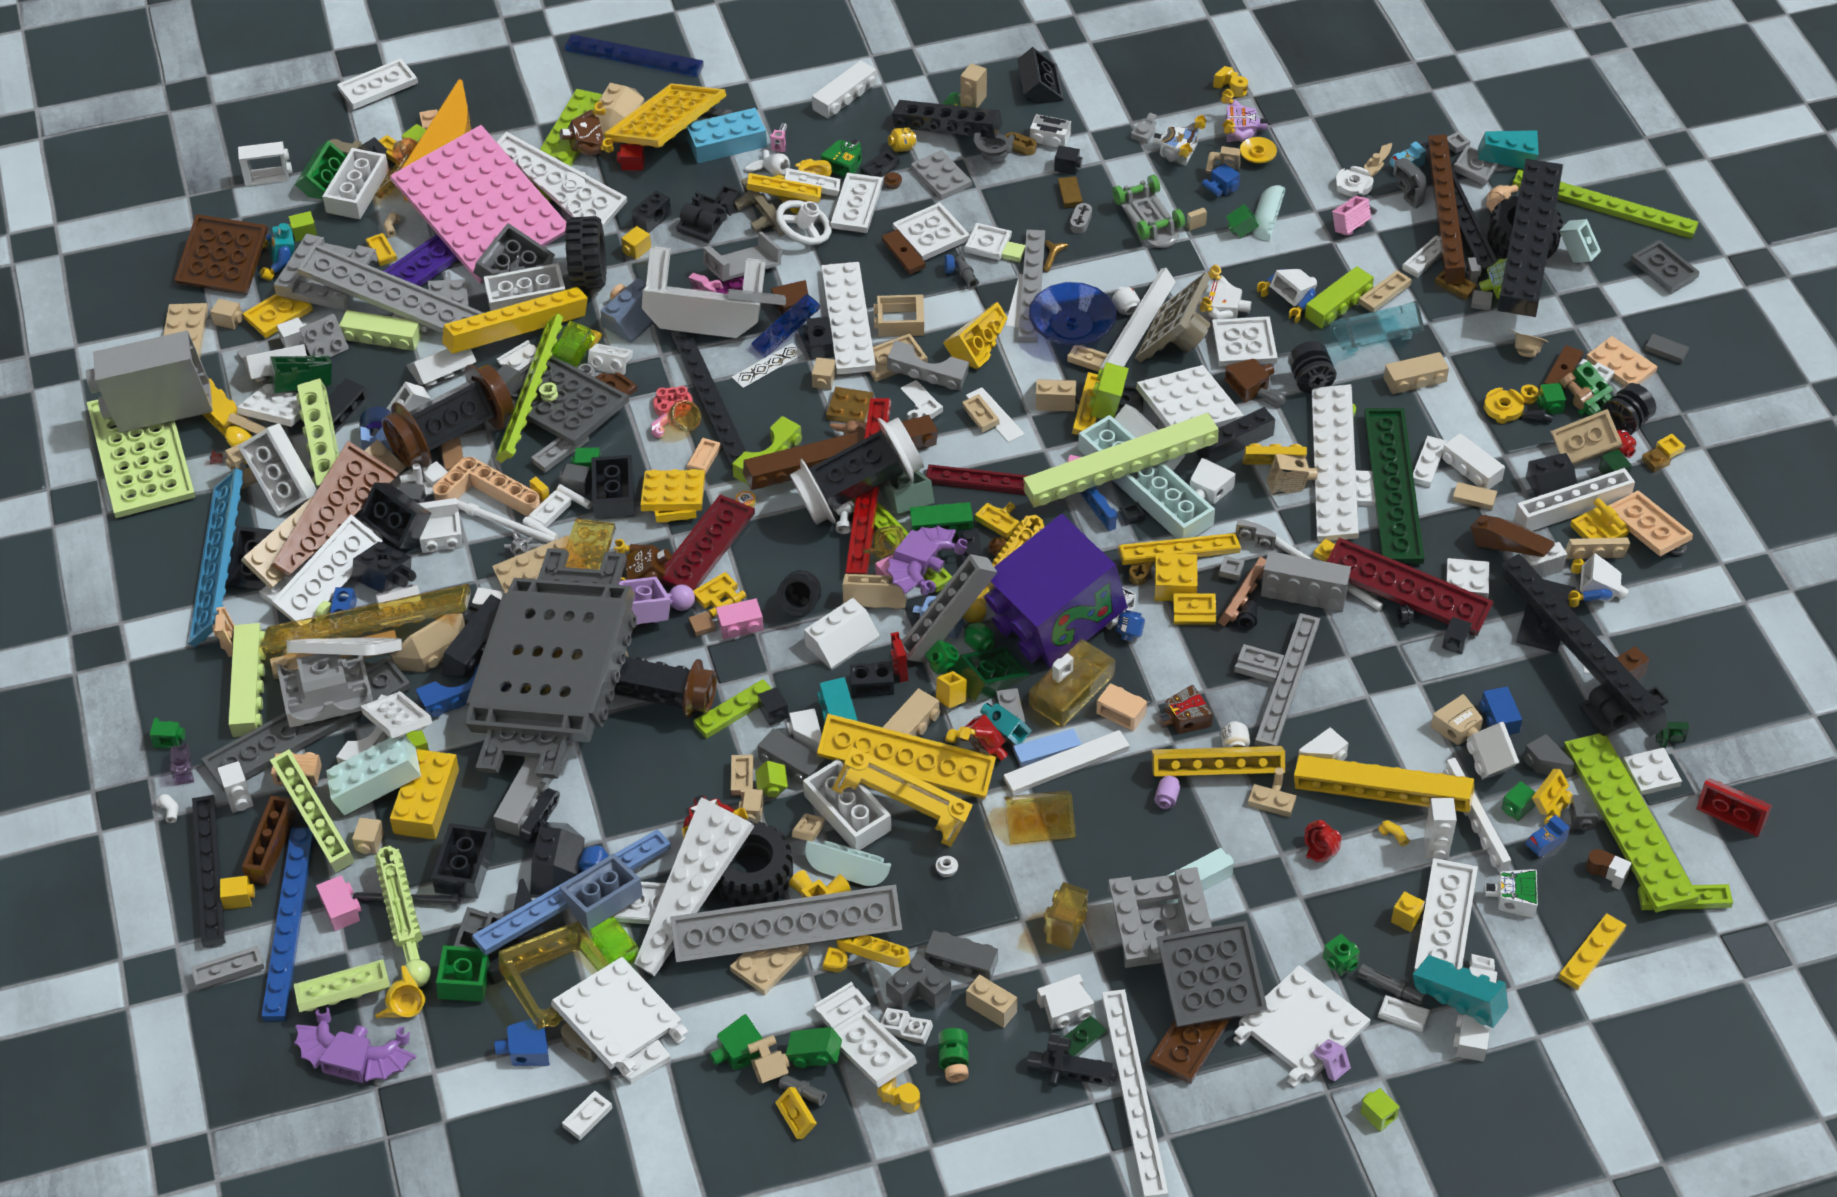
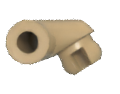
(389, 222)

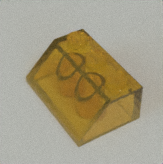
(1039, 816)

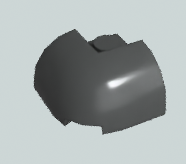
(1411, 181)
(472, 922)

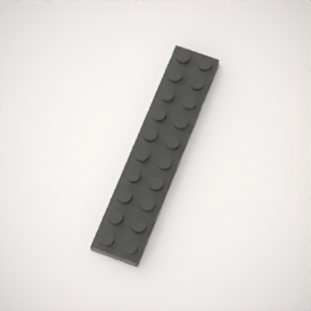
(260, 745)

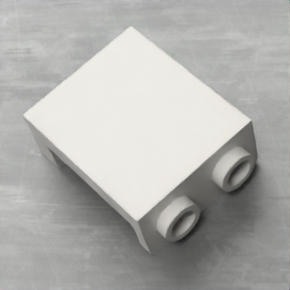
(443, 526)

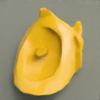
(818, 167)

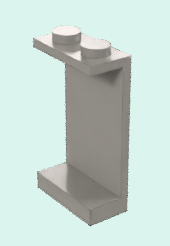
(733, 264)

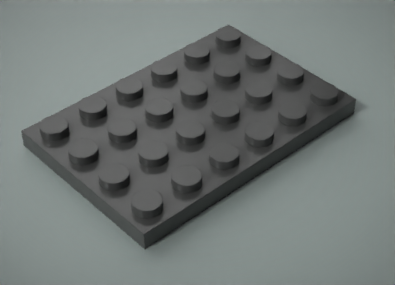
(580, 405)

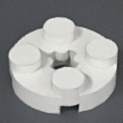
(1346, 178)

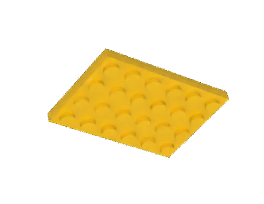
(665, 115)

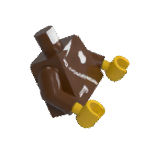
(586, 133)

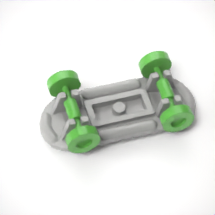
(1149, 214)

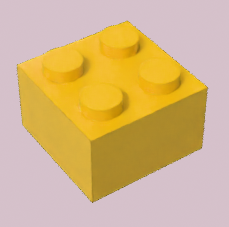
(1174, 575)

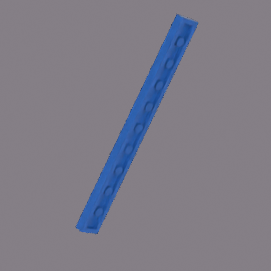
(288, 925)

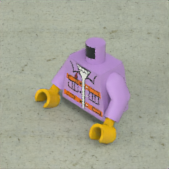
(1240, 120)

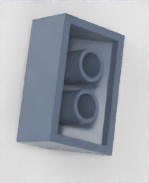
(625, 313)
(601, 891)

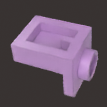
(1334, 1058)

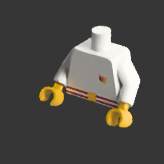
(1224, 298)

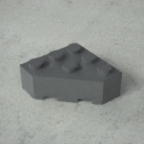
(512, 252)

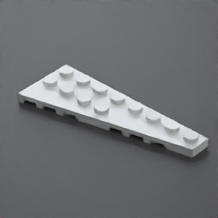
(551, 177)
(702, 859)

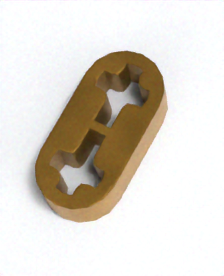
(1023, 144)
(1145, 571)

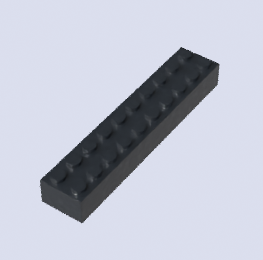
(1530, 238)

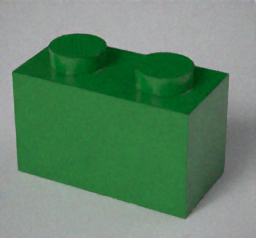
(814, 1047)

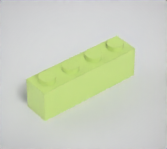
(380, 330)

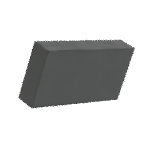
(1667, 348)

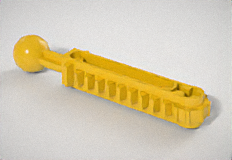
(978, 609)

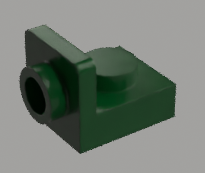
(1674, 732)

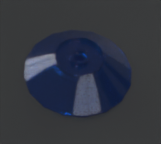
(1072, 313)

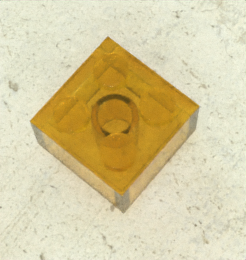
(1066, 915)

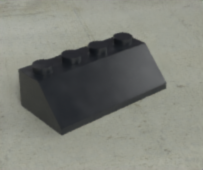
(471, 641)

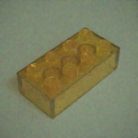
(1064, 699)

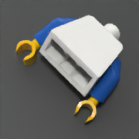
(1293, 286)
(1598, 581)

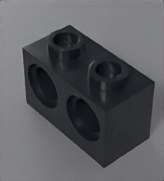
(871, 679)

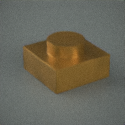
(1656, 459)

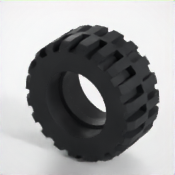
(1502, 223)
(585, 252)
(764, 884)

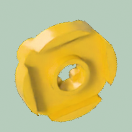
(1504, 413)

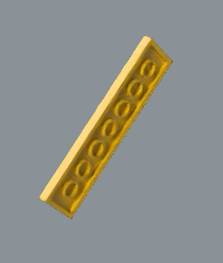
(925, 759)

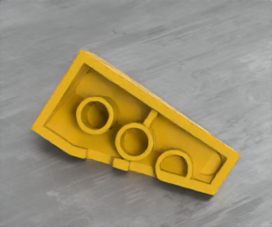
(977, 337)

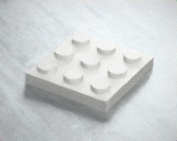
(932, 231)
(1244, 339)
(272, 407)

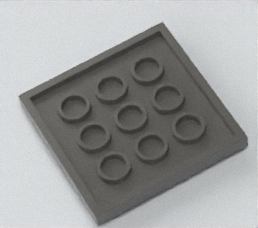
(1211, 974)

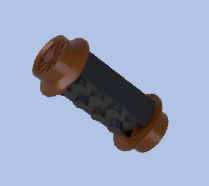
(668, 685)

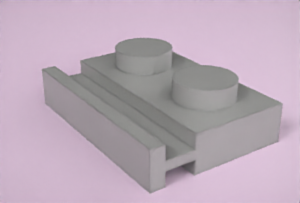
(1259, 663)

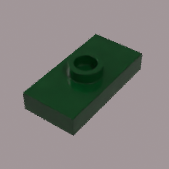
(1085, 1036)

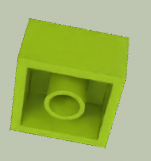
(1108, 390)

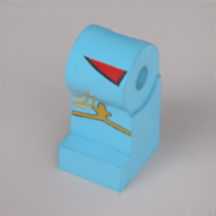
(1415, 154)

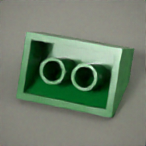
(320, 170)

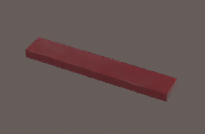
(976, 479)

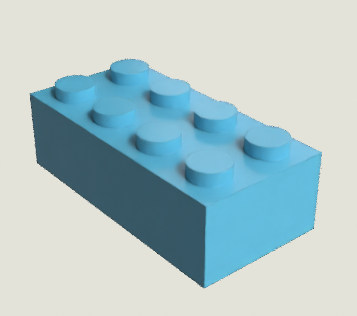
(726, 135)

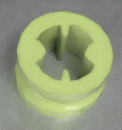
(548, 392)

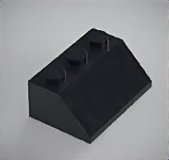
(1039, 77)

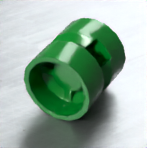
(953, 1047)

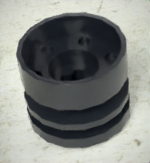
(1311, 366)
(1631, 407)

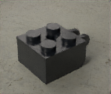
(382, 567)

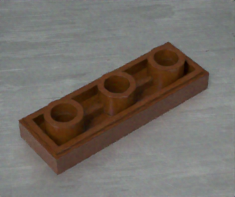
(903, 251)
(1565, 364)

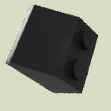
(1550, 474)

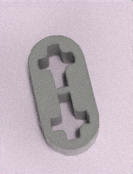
(1078, 217)

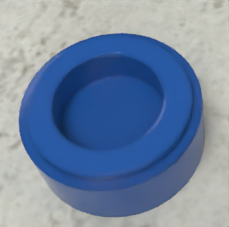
(949, 264)

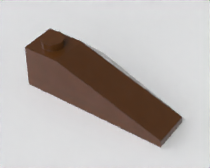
(1509, 536)

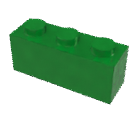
(946, 516)

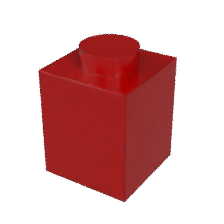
(631, 157)

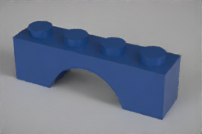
(440, 699)

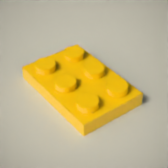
(274, 311)
(1264, 455)

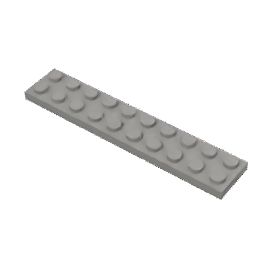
(382, 289)
(786, 923)

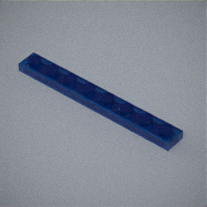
(634, 55)

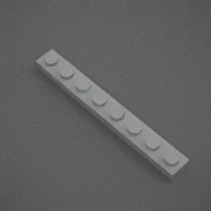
(1031, 282)
(1287, 681)

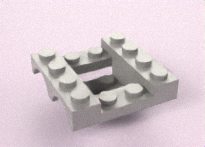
(301, 288)
(324, 688)
(1138, 924)

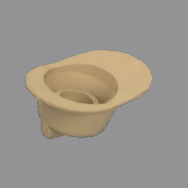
(1528, 345)

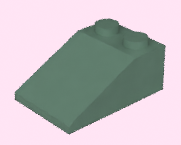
(903, 494)

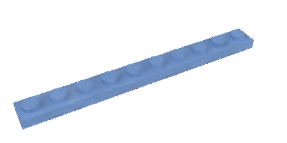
(553, 901)

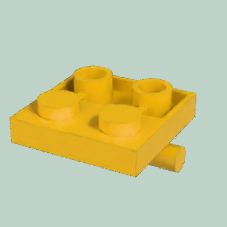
(1600, 523)

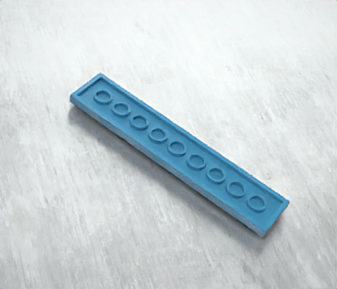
(215, 556)

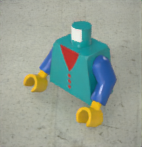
(281, 249)

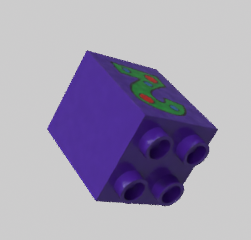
(1055, 592)

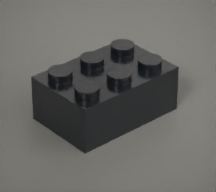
(613, 486)
(394, 515)
(463, 860)

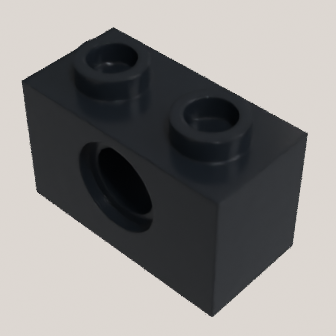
(651, 211)
(819, 337)

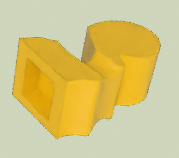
(1237, 83)
(905, 1095)

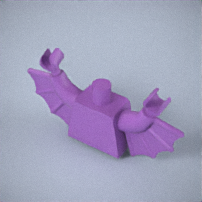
(918, 554)
(351, 1054)

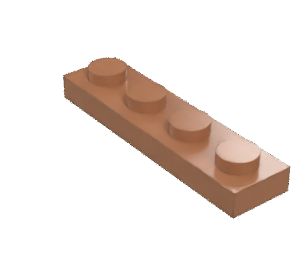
(1240, 597)

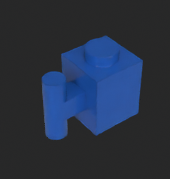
(1223, 180)

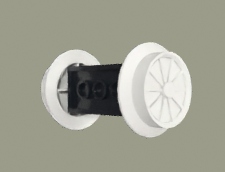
(857, 470)

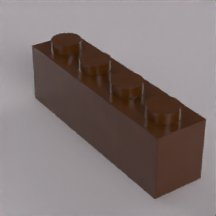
(269, 840)

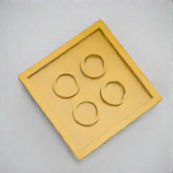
(673, 490)

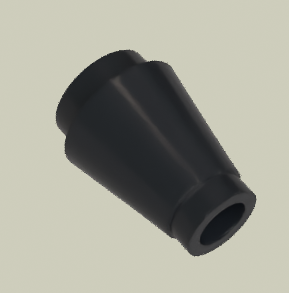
(1248, 615)

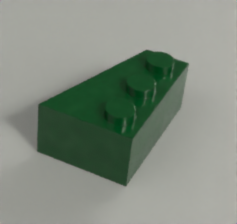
(290, 371)

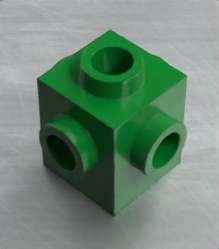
(942, 657)
(1341, 955)

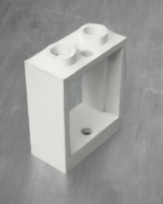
(264, 175)

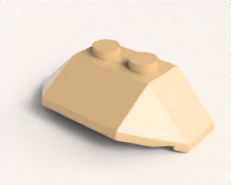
(619, 103)
(427, 646)

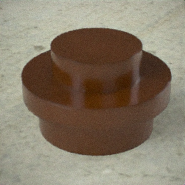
(892, 180)

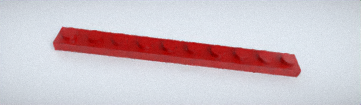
(866, 503)

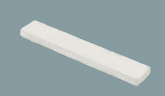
(1066, 762)

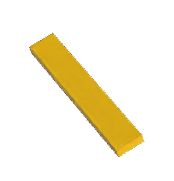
(1202, 546)

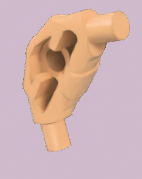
(1498, 194)

